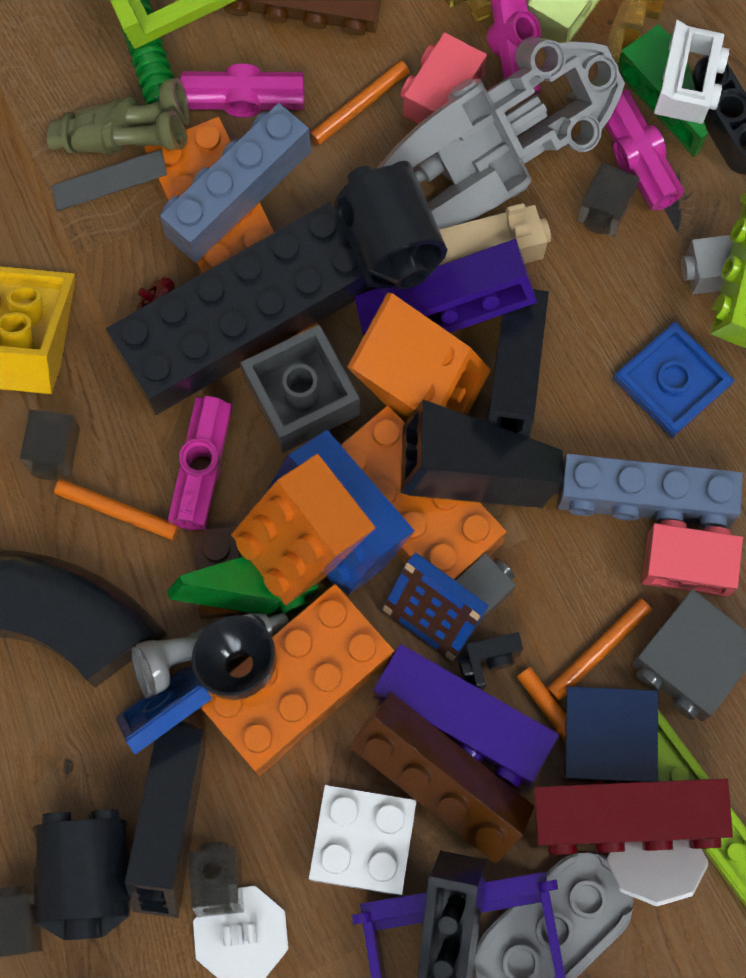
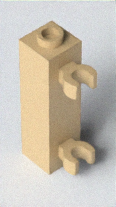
(517, 222)

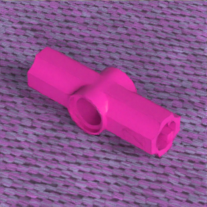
(510, 28)
(243, 90)
(642, 153)
(196, 487)

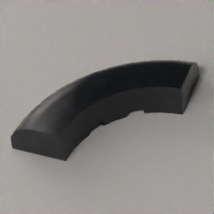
(71, 613)

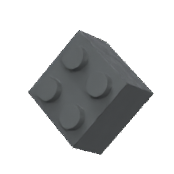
(301, 388)

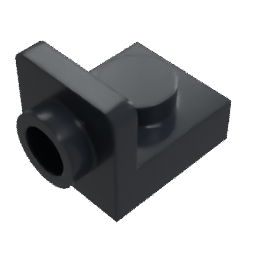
(495, 652)

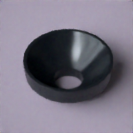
(222, 643)

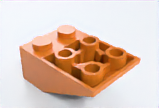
(415, 359)

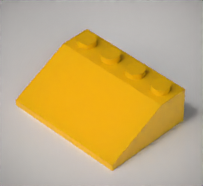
(33, 327)

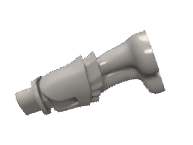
(154, 658)

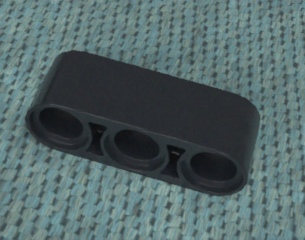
(726, 132)

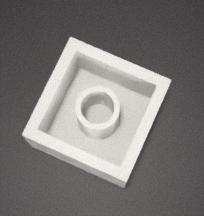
(362, 840)

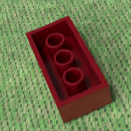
(633, 813)

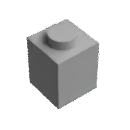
(704, 263)

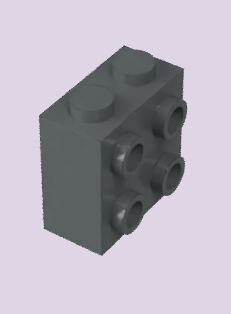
(694, 657)

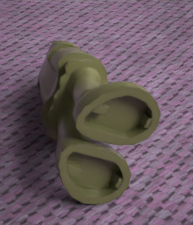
(114, 123)

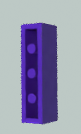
(463, 290)
(469, 716)

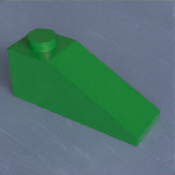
(642, 69)
(234, 587)

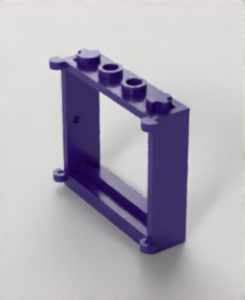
(496, 896)

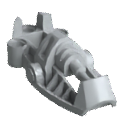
(479, 144)

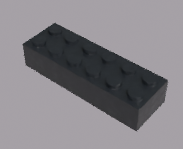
(239, 308)

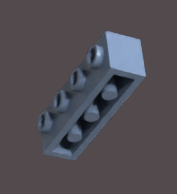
(235, 182)
(650, 491)

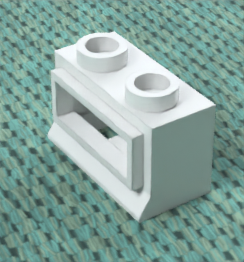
(687, 103)

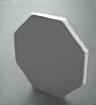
(660, 874)
(243, 942)

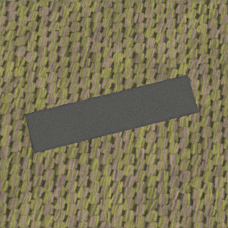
(109, 180)

